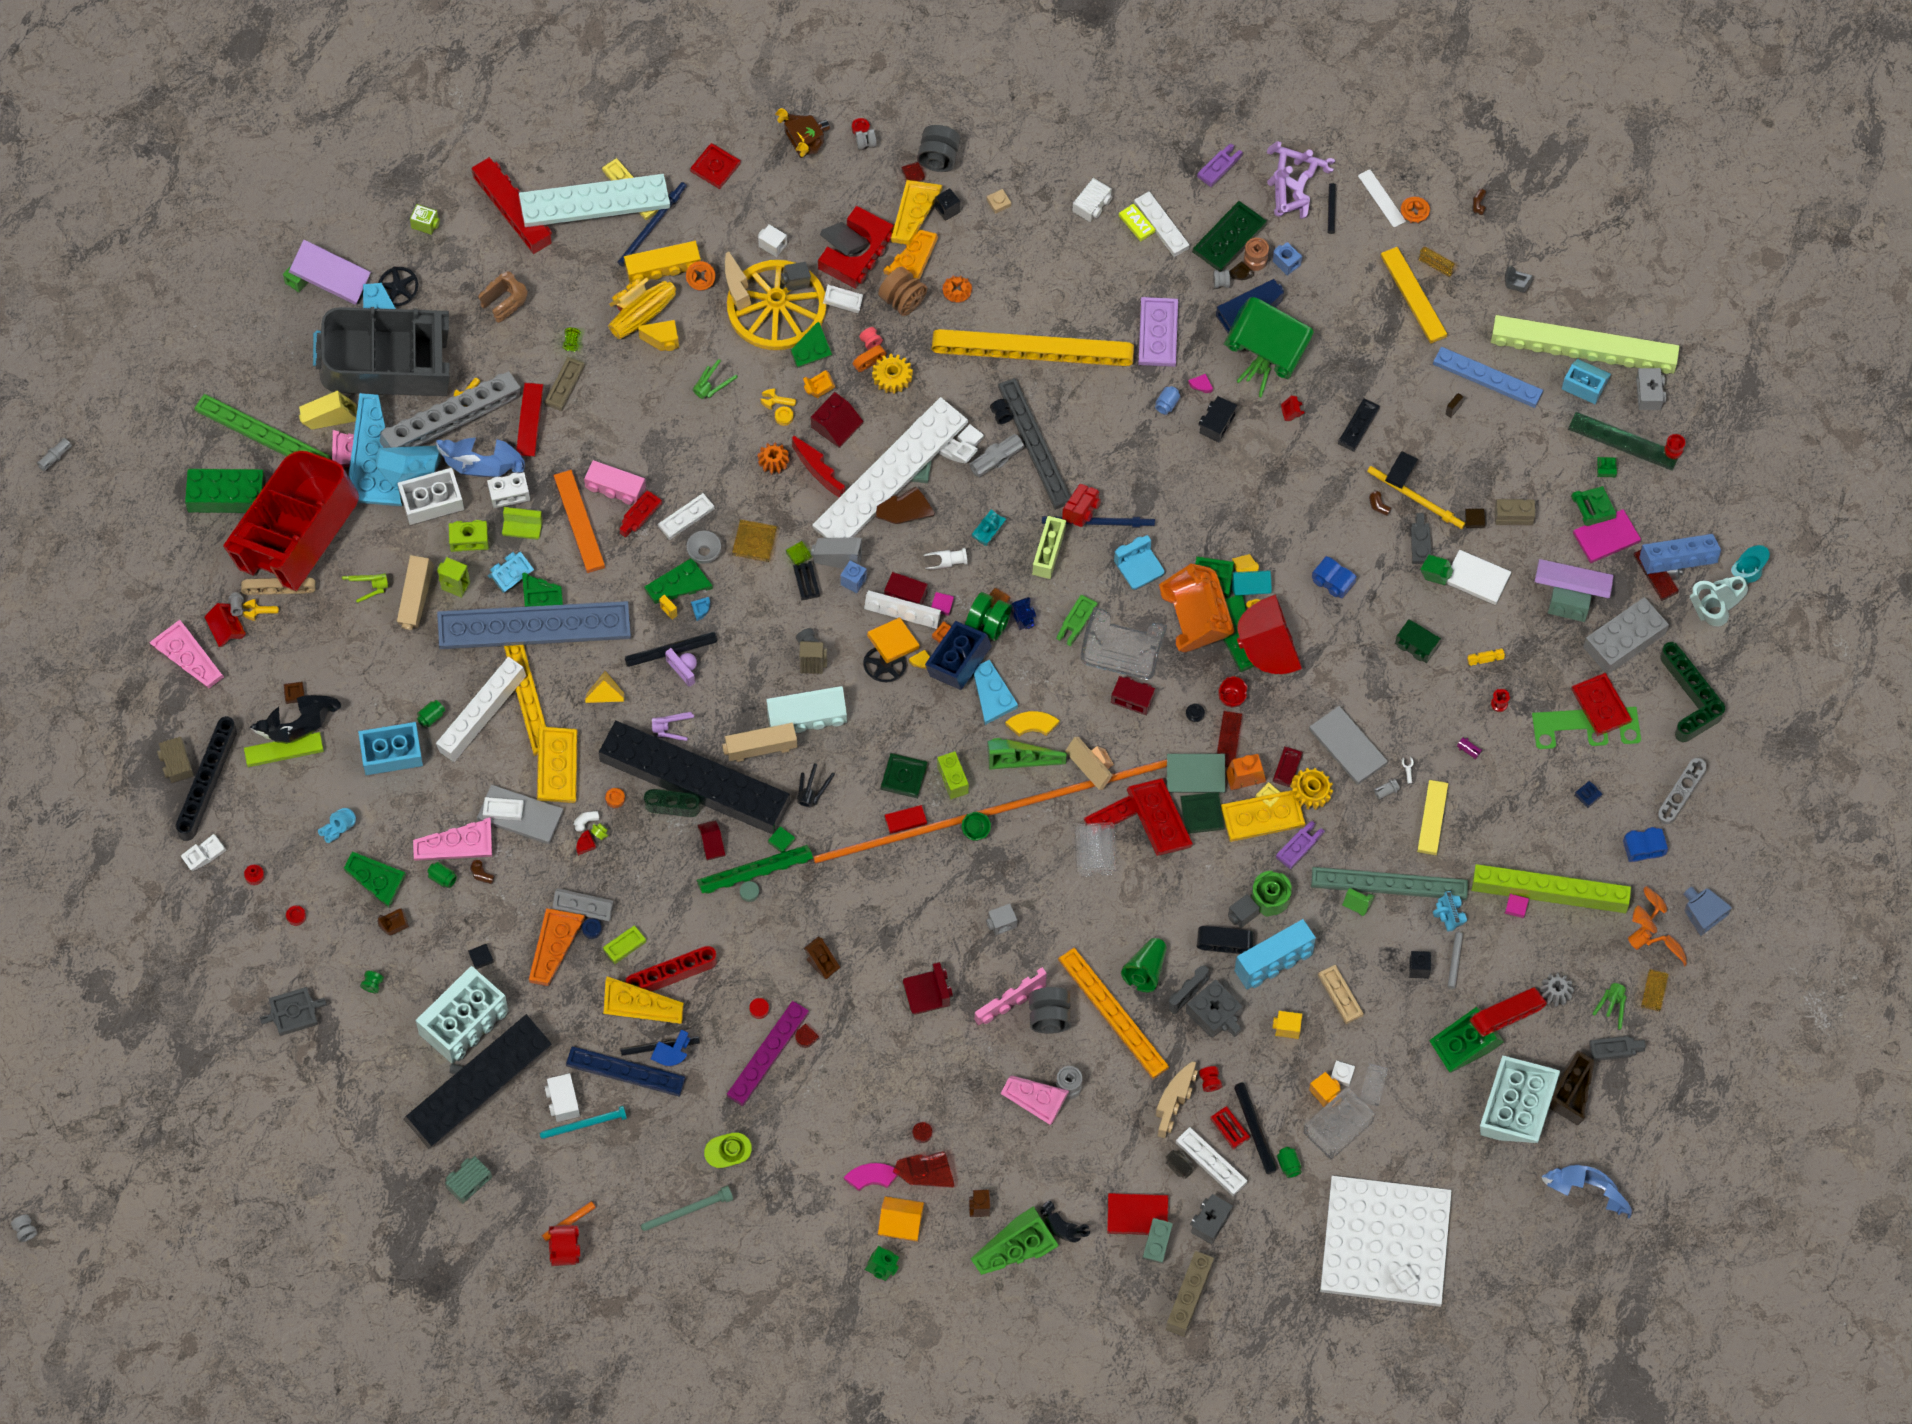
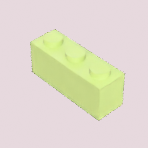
(1049, 547)

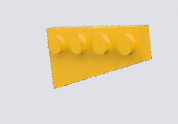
(913, 209)
(635, 1002)

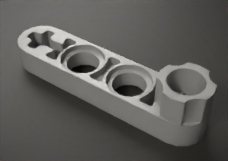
(1682, 791)

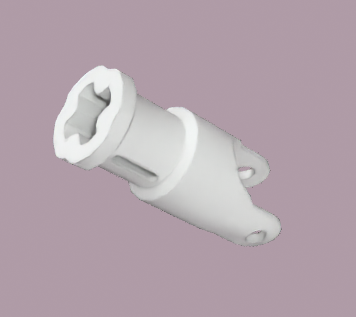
(950, 558)

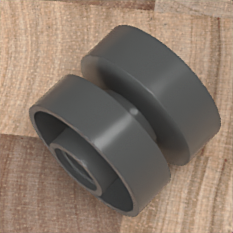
(938, 148)
(1050, 1010)

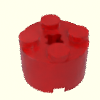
(563, 1245)

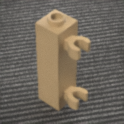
(760, 742)

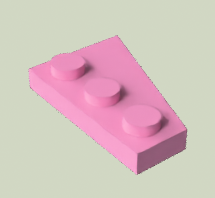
(1035, 1097)

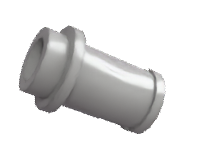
(236, 601)
(1386, 789)

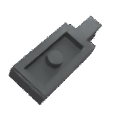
(1420, 540)
(1615, 1048)

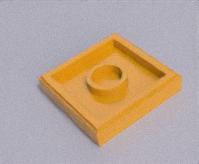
(893, 640)

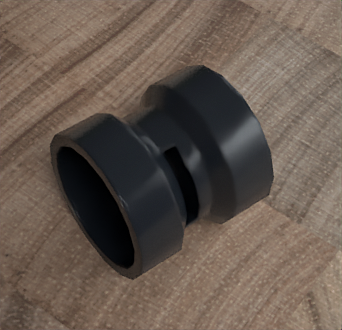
(1001, 411)

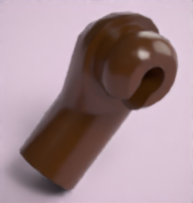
(1477, 199)
(1377, 505)

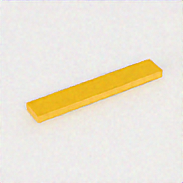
(1413, 295)

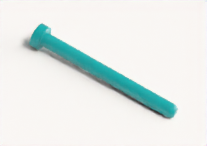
(584, 1123)

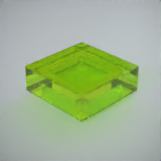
(798, 553)

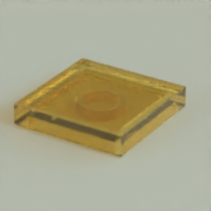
(754, 540)

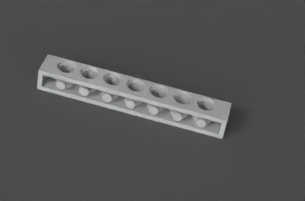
(428, 430)

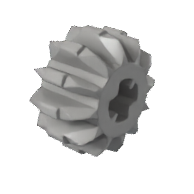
(1549, 989)

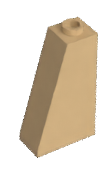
(415, 592)

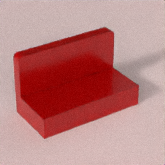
(223, 624)

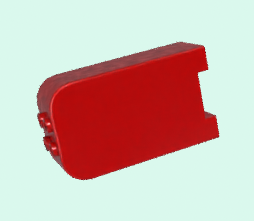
(293, 518)

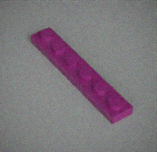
(767, 1053)

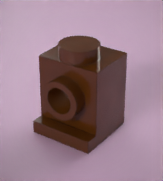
(979, 1204)

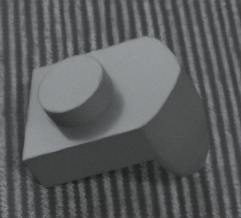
(1517, 280)

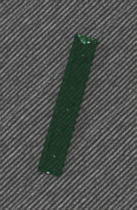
(1621, 440)

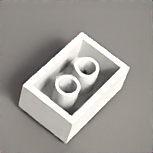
(430, 496)

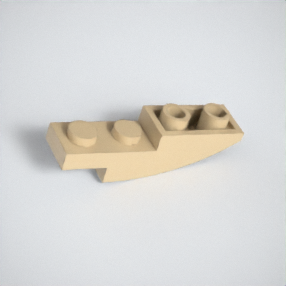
(1173, 1096)

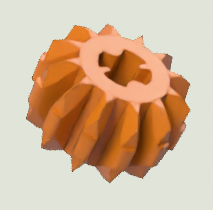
(766, 455)

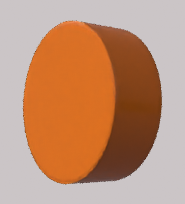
(615, 797)

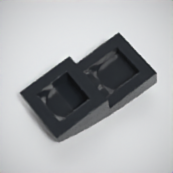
(1401, 470)

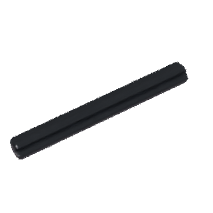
(677, 647)
(1255, 1128)

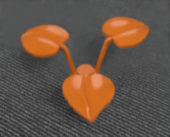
(1643, 934)

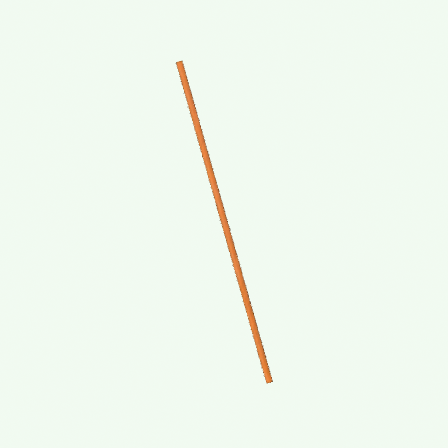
(989, 811)

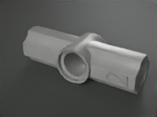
(996, 455)

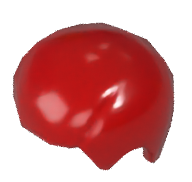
(1232, 691)

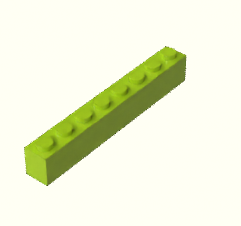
(1551, 888)

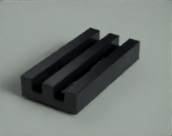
(803, 567)

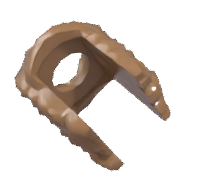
(501, 284)

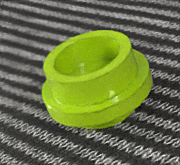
(599, 831)

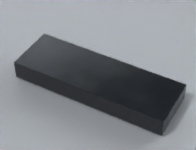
(1359, 425)

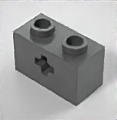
(1210, 1229)

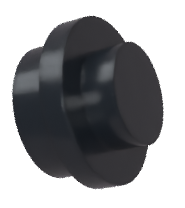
(1195, 712)

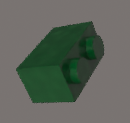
(1417, 641)

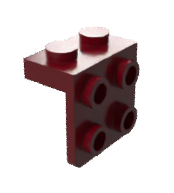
(928, 990)

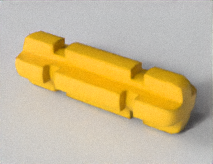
(1485, 657)

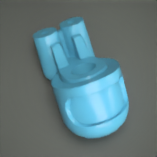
(339, 822)

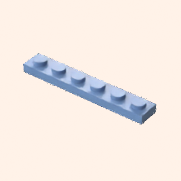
(1488, 377)

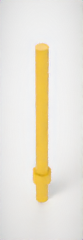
(1447, 516)

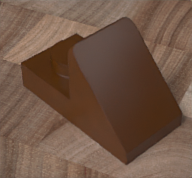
(821, 958)

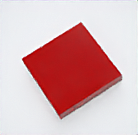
(715, 166)

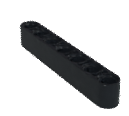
(202, 786)

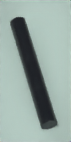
(1331, 208)

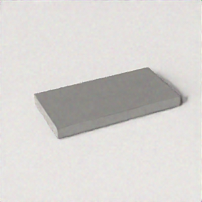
(1348, 745)
(538, 817)

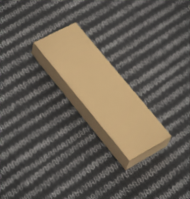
(1088, 763)
(1340, 994)

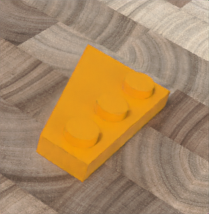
(915, 255)

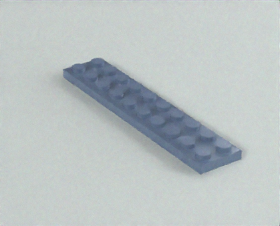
(533, 625)

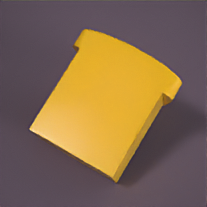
(1245, 563)

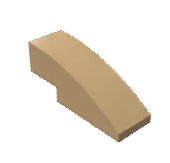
(737, 283)

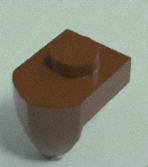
(393, 922)

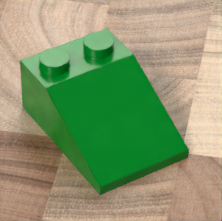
(1462, 1043)

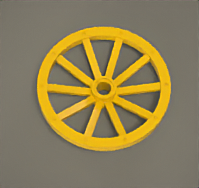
(775, 307)

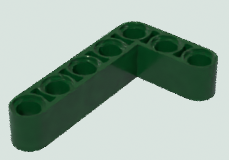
(1694, 691)

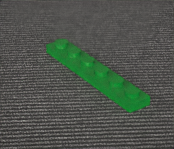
(760, 867)

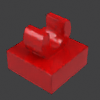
(1291, 408)

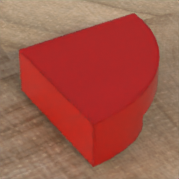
(585, 843)

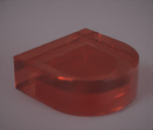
(805, 1036)

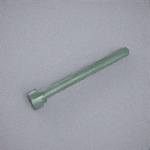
(723, 1195)

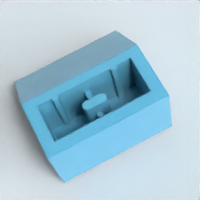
(1585, 381)

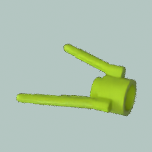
(378, 581)

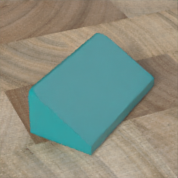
(1252, 582)

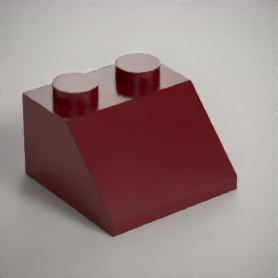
(836, 420)

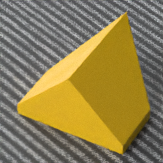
(604, 691)

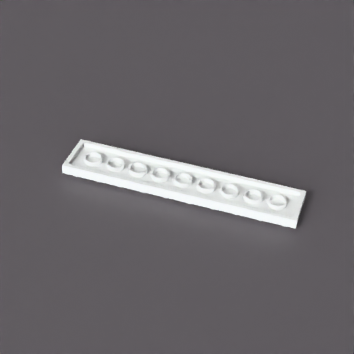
(891, 471)

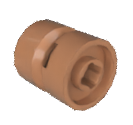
(1256, 254)

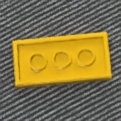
(556, 764)
(1255, 818)

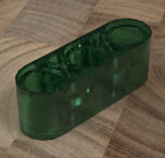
(678, 809)

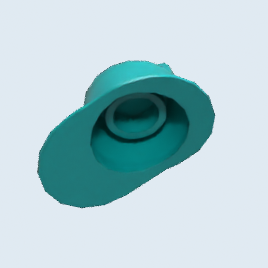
(1751, 563)

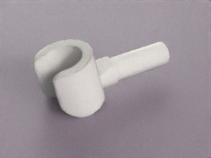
(1408, 770)

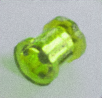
(571, 339)

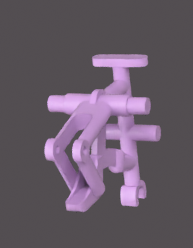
(1281, 178)

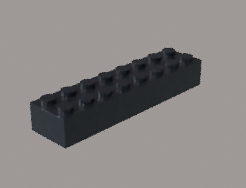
(477, 1081)

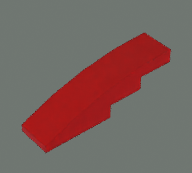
(529, 419)
(814, 462)

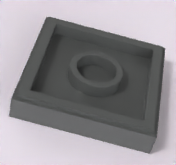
(844, 238)

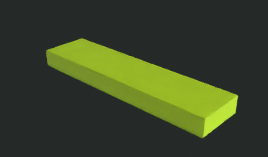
(275, 751)

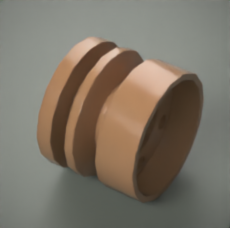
(902, 291)

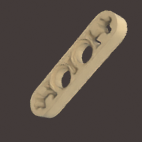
(273, 586)

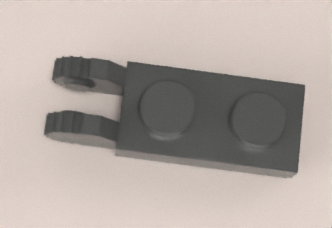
(1188, 989)

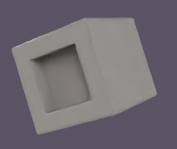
(1001, 919)

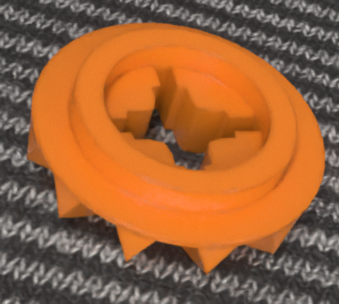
(1420, 204)
(700, 284)
(956, 295)

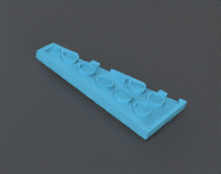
(365, 476)

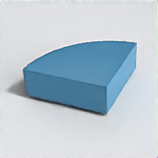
(700, 607)

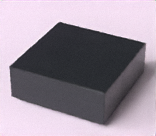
(480, 956)

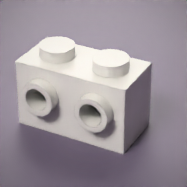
(508, 490)

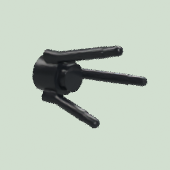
(806, 797)

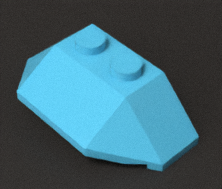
(406, 463)

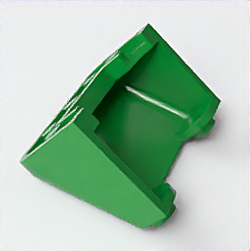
(1269, 335)

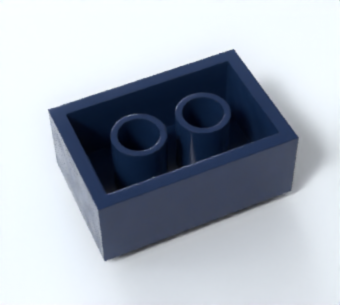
(958, 655)

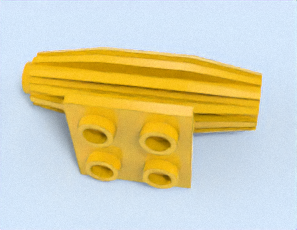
(639, 305)

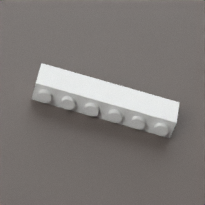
(481, 709)

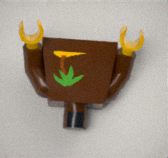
(803, 132)

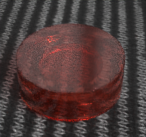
(922, 1132)

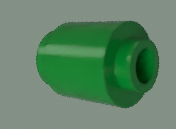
(430, 713)
(441, 875)
(1289, 1162)

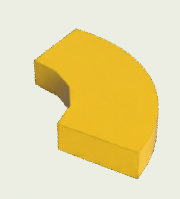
(1032, 721)

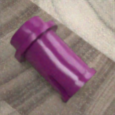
(1469, 748)

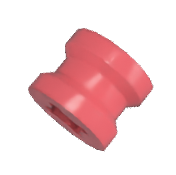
(870, 338)

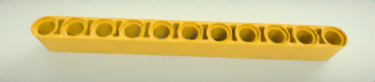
(1032, 347)

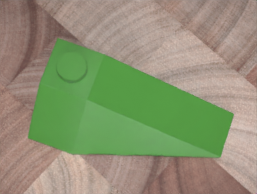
(1015, 754)
(1019, 1240)

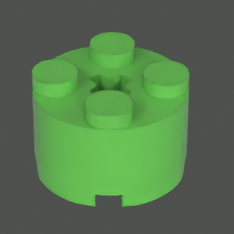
(1279, 896)

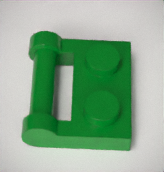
(1599, 504)

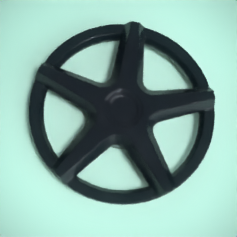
(398, 285)
(883, 667)

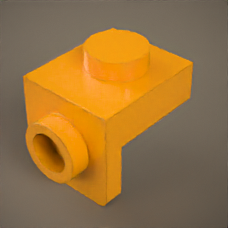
(819, 384)

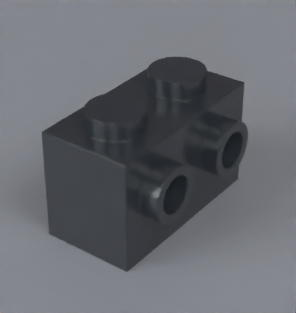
(1218, 419)

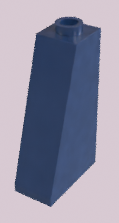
(1268, 292)

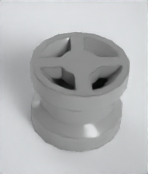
(1221, 279)

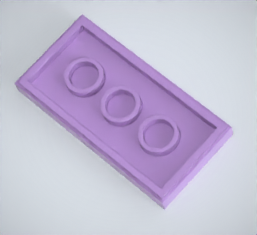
(329, 272)
(1158, 331)
(1574, 578)

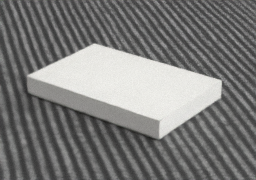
(1478, 577)

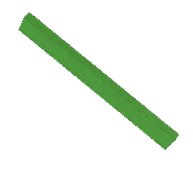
(252, 428)

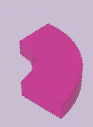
(870, 1175)

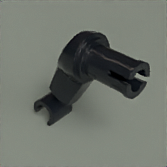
(1060, 1228)

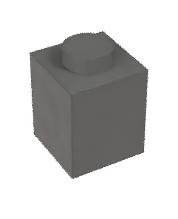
(796, 276)
(1243, 911)

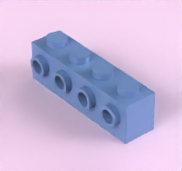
(1680, 553)

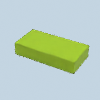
(624, 944)

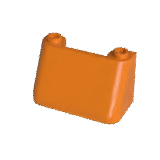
(1198, 606)

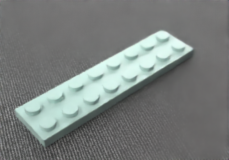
(594, 200)

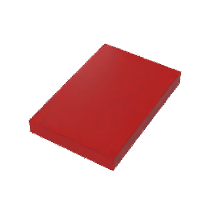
(1601, 704)
(1135, 1212)

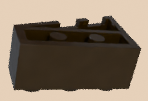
(1572, 1088)

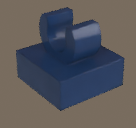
(1588, 794)

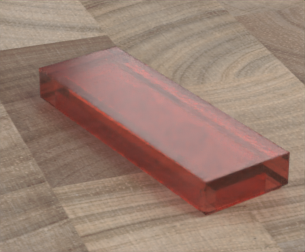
(1660, 581)
(1229, 735)

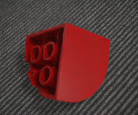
(1267, 638)

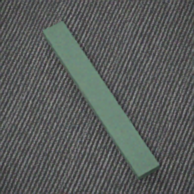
(1387, 883)

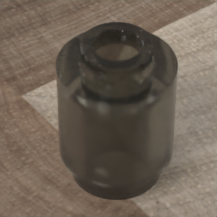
(1180, 1164)

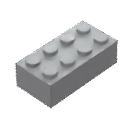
(1625, 635)

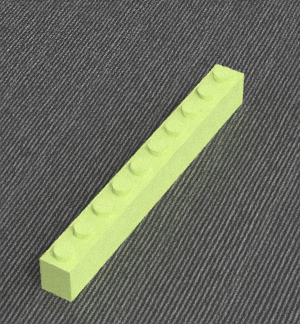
(1584, 344)

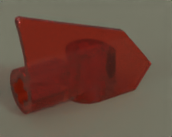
(925, 1170)

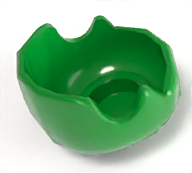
(976, 826)

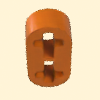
(869, 358)

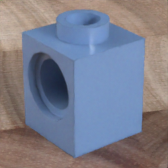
(1290, 264)
(853, 577)

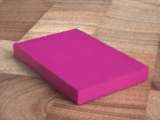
(1607, 537)

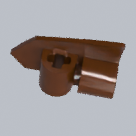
(905, 508)

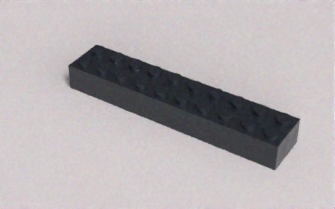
(693, 774)

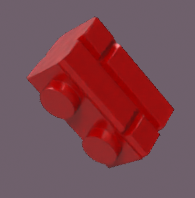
(1081, 505)

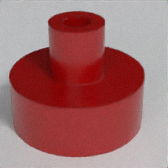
(254, 874)

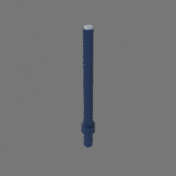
(674, 196)
(1135, 522)

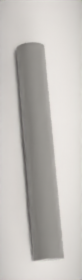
(1455, 960)

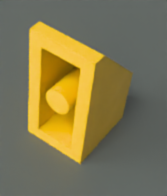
(660, 335)

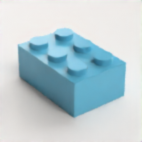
(390, 748)

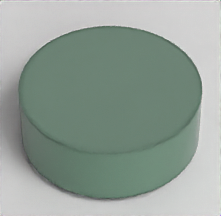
(749, 891)

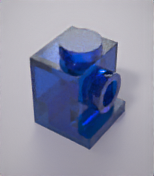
(1023, 613)

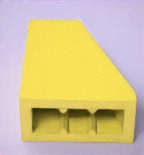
(328, 411)

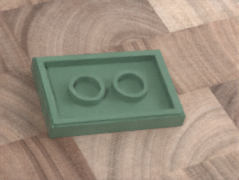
(1196, 773)

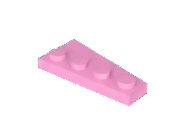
(185, 651)
(462, 842)

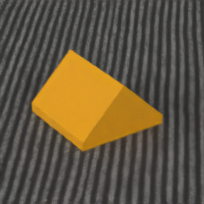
(900, 1218)

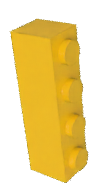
(661, 261)

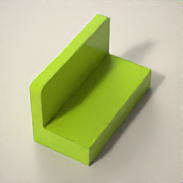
(522, 523)

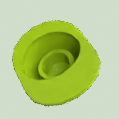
(727, 1150)

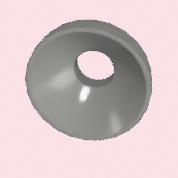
(700, 540)

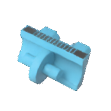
(1447, 911)

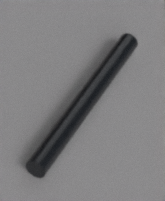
(650, 1047)

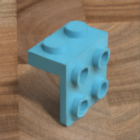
(1138, 562)

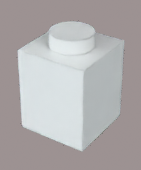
(772, 240)

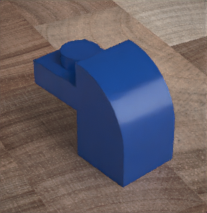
(670, 1055)

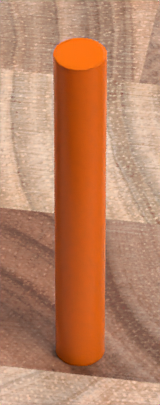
(572, 1218)

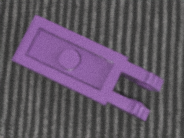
(1219, 165)
(1298, 846)

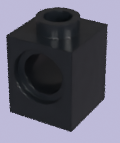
(947, 204)
(1420, 964)

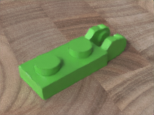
(1077, 618)

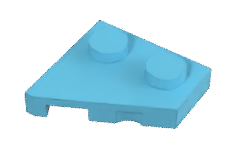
(376, 296)

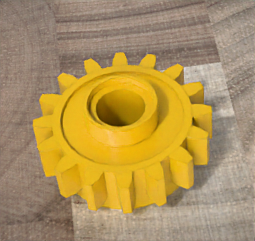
(888, 382)
(1307, 796)

